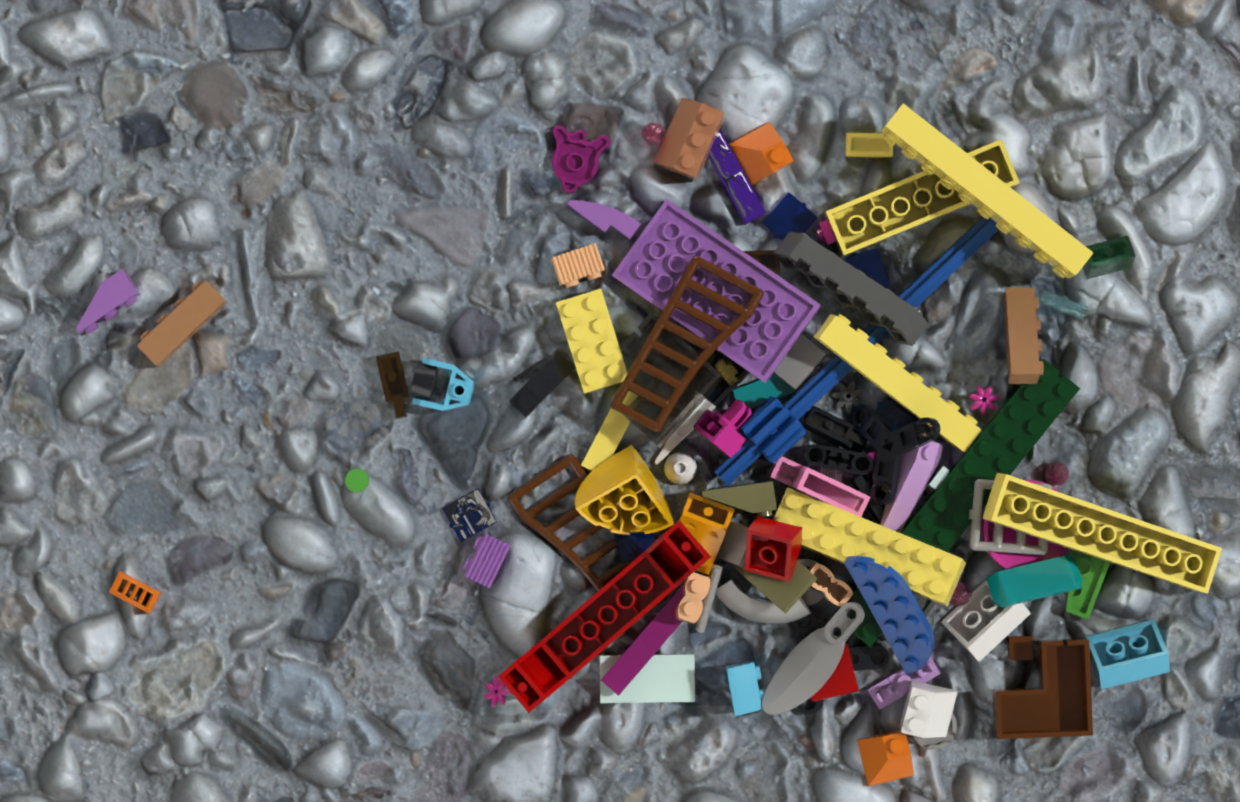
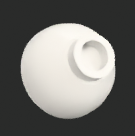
(680, 468)

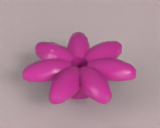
(988, 399)
(496, 692)

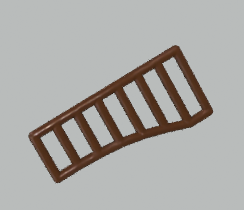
(708, 347)
(547, 532)

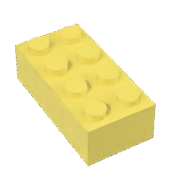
(592, 341)

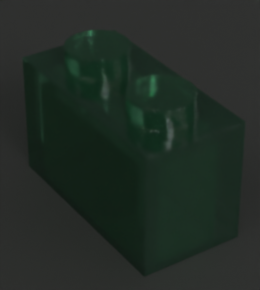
(1109, 257)

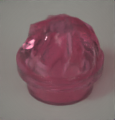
(653, 133)
(1056, 474)
(961, 595)

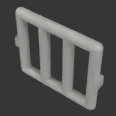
(997, 545)

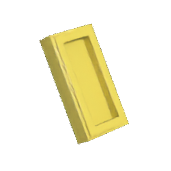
(868, 145)

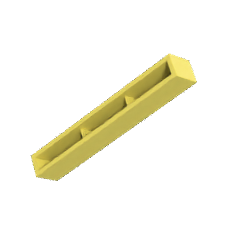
(896, 382)

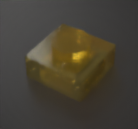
(728, 371)

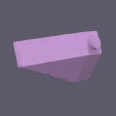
(913, 477)

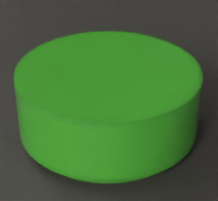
(357, 480)

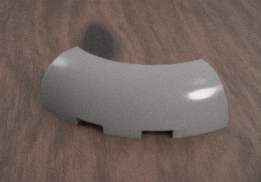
(758, 609)

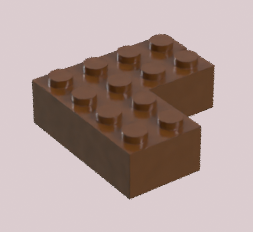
(1060, 703)

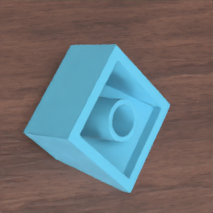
(744, 687)

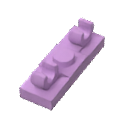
(898, 684)

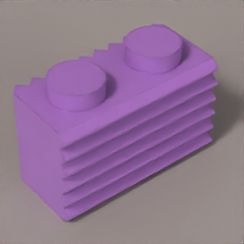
(486, 560)

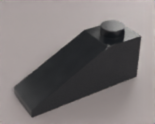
(542, 384)

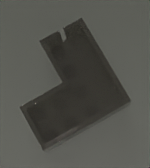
(698, 389)

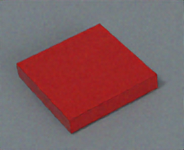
(841, 681)

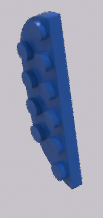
(894, 611)

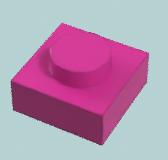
(825, 233)

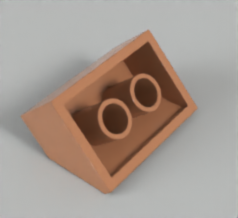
(689, 138)

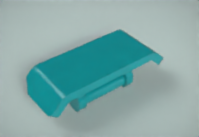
(1035, 581)

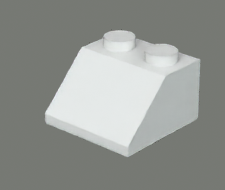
(927, 710)

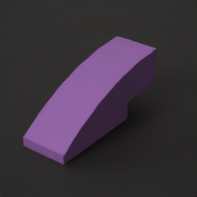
(605, 217)

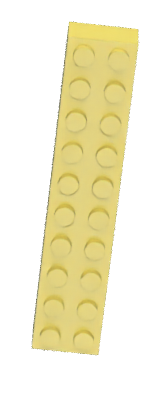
(986, 192)
(1101, 533)

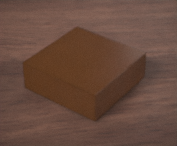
(1020, 647)

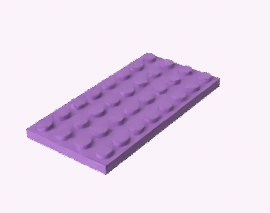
(661, 258)

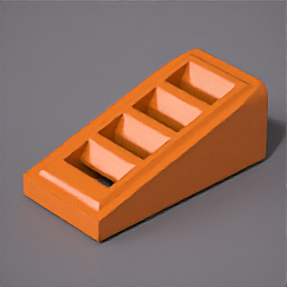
(155, 594)

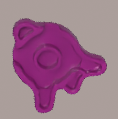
(575, 158)

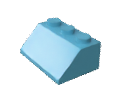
(1128, 654)

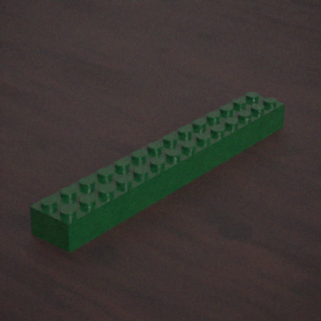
(995, 450)

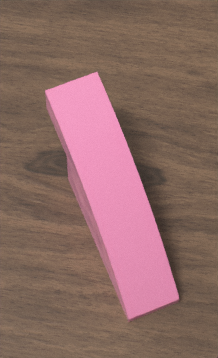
(819, 486)

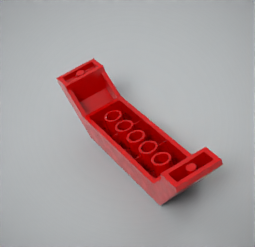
(604, 616)

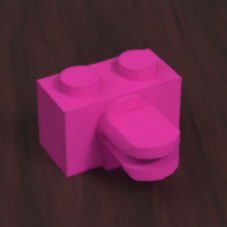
(724, 429)

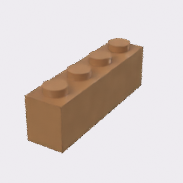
(181, 323)
(1021, 336)

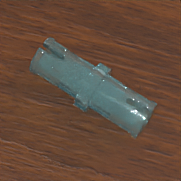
(1062, 305)

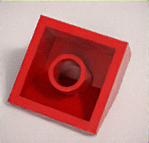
(772, 548)

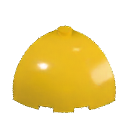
(624, 496)

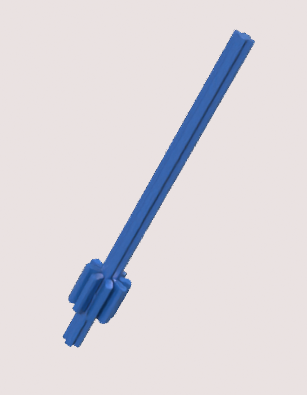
(777, 428)

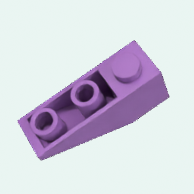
(110, 296)

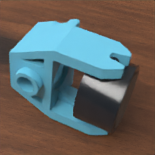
(425, 380)

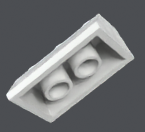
(982, 622)

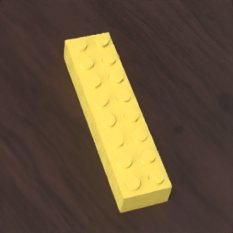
(908, 203)
(842, 534)

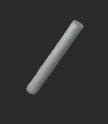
(708, 600)

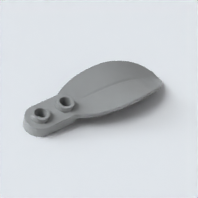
(811, 662)

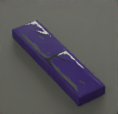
(735, 180)

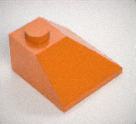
(761, 153)
(885, 757)

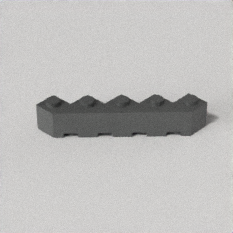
(851, 287)

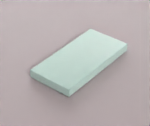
(660, 680)

